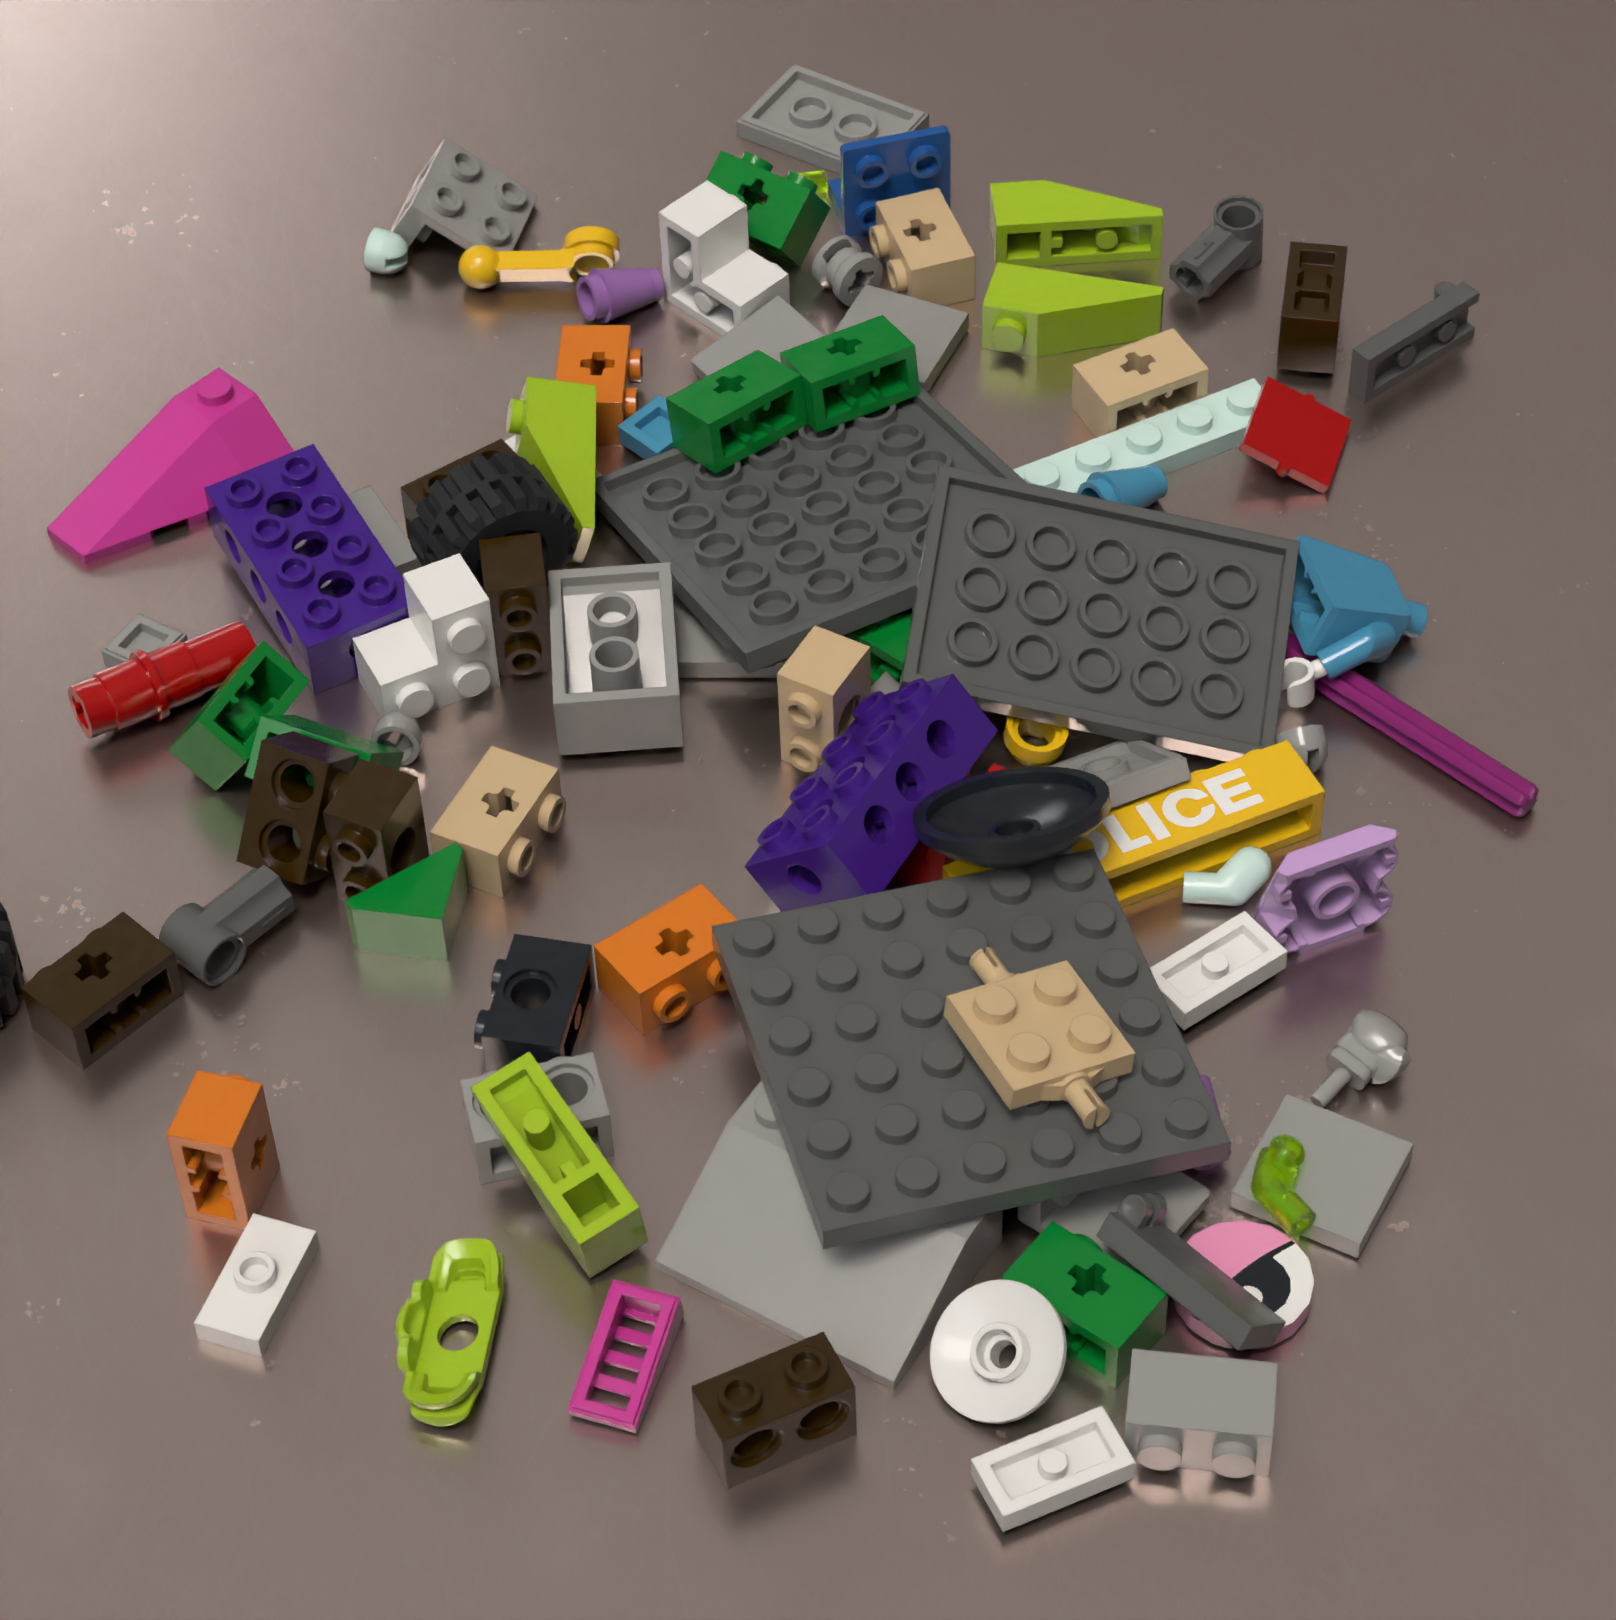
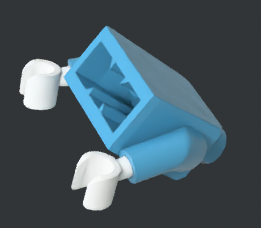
(1343, 614)

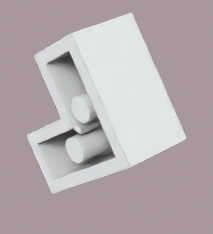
(710, 262)
(438, 651)

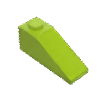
(1066, 225)
(1063, 312)
(558, 435)
(561, 1165)

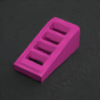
(638, 1304)

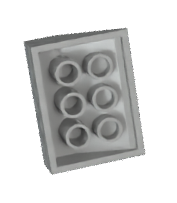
(757, 1250)

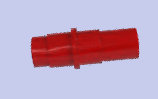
(158, 680)

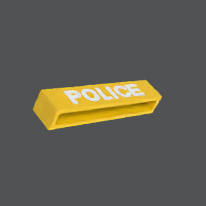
(1201, 823)

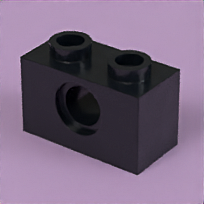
(537, 1001)

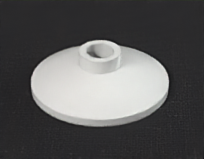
(969, 1346)

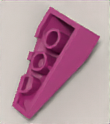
(162, 472)

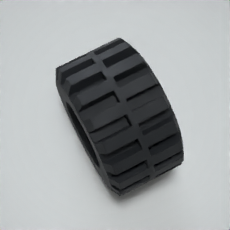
(490, 502)

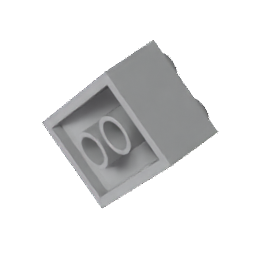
(614, 659)

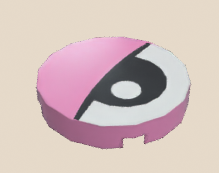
(1263, 1264)

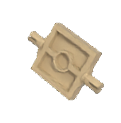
(1039, 1036)

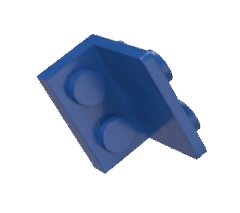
(888, 169)

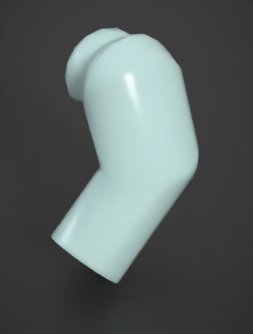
(1232, 883)

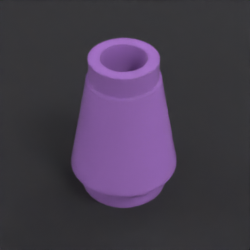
(617, 291)

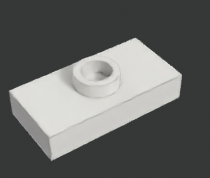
(1218, 968)
(257, 1285)
(1052, 1468)

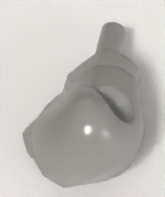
(1366, 1053)

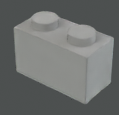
(1201, 1413)

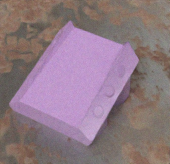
(1329, 889)

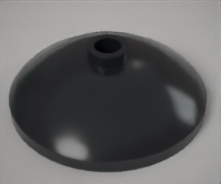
(1012, 815)

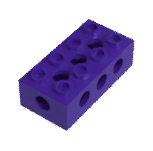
(260, 522)
(855, 813)

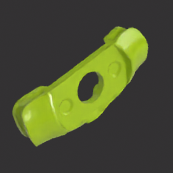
(461, 1286)

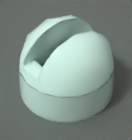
(385, 252)

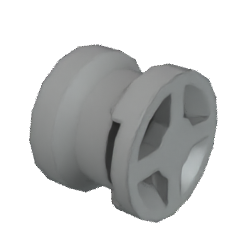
(846, 268)

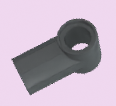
(1226, 246)
(215, 937)

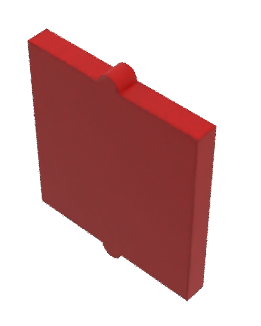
(1295, 435)

